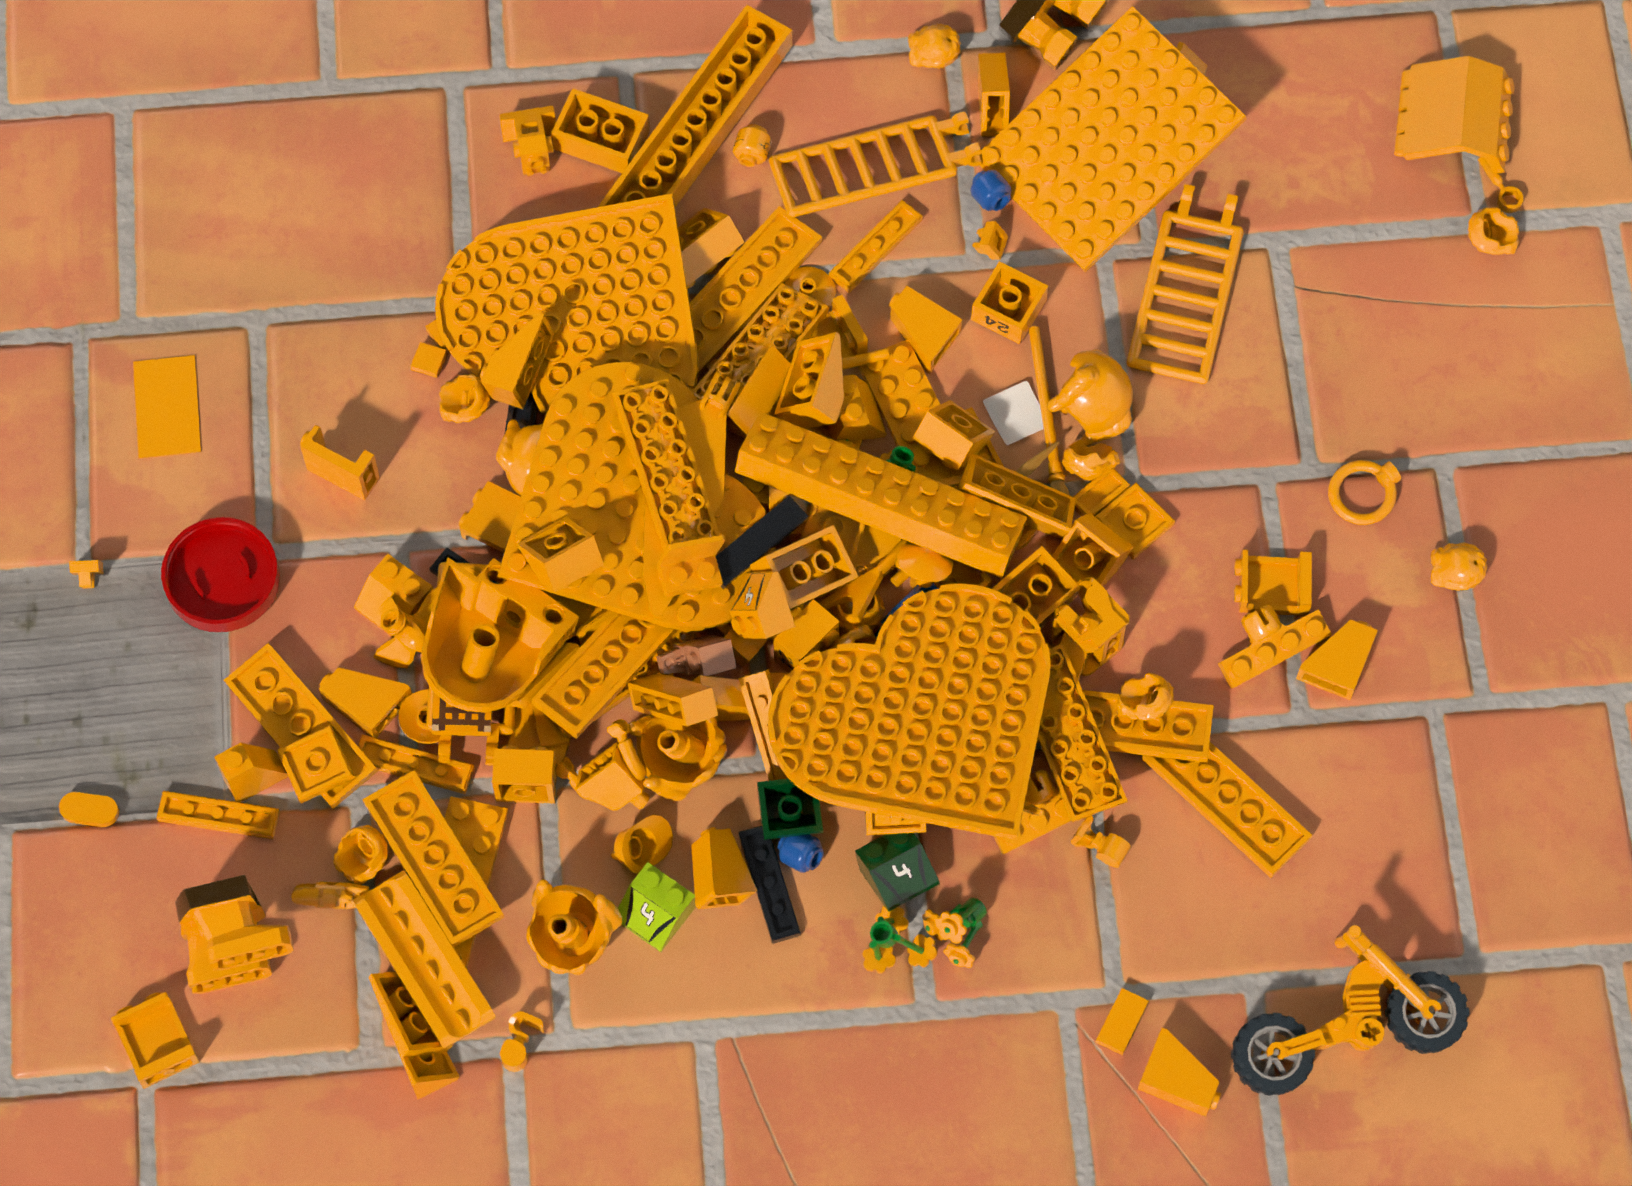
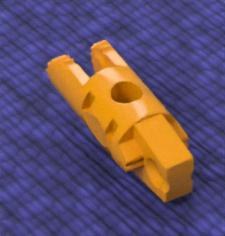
(328, 894)

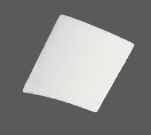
(1015, 412)

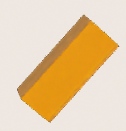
(1042, 505)

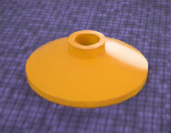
(822, 284)
(411, 718)

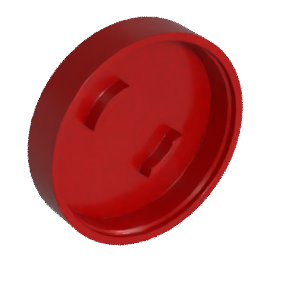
(220, 574)

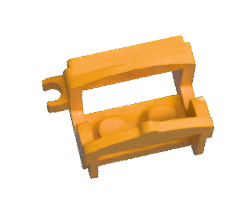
(1102, 641)

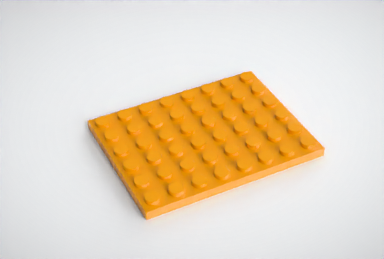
(1110, 138)

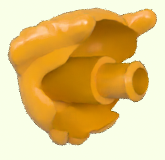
(1096, 396)
(517, 452)
(677, 754)
(570, 926)

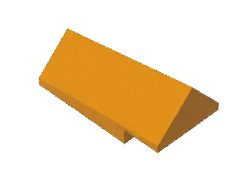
(420, 1051)

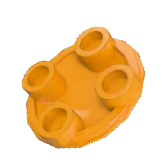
(923, 564)

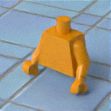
(612, 776)

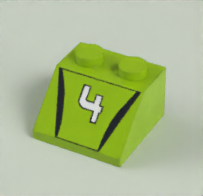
(655, 906)

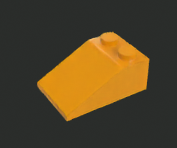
(517, 363)
(813, 383)

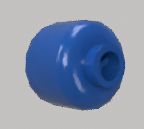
(990, 190)
(801, 852)

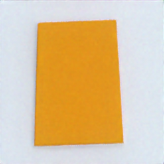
(166, 406)

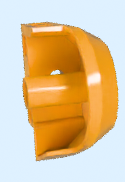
(489, 637)

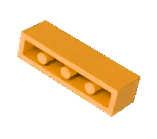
(673, 699)

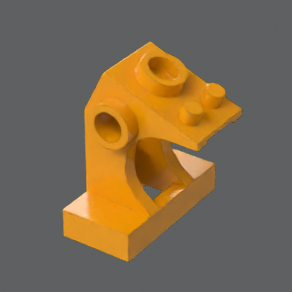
(529, 130)

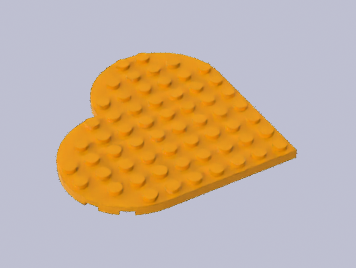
(600, 277)
(590, 477)
(927, 719)

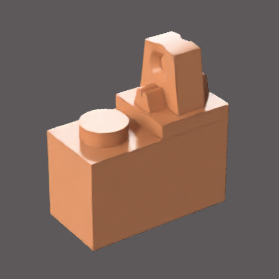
(698, 656)

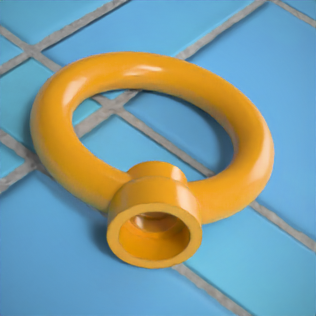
(1386, 475)

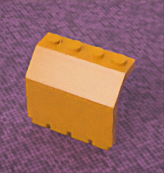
(1455, 109)

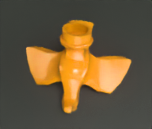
(408, 631)

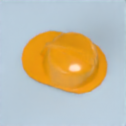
(643, 843)

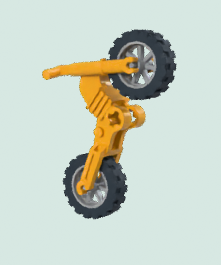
(1360, 1014)

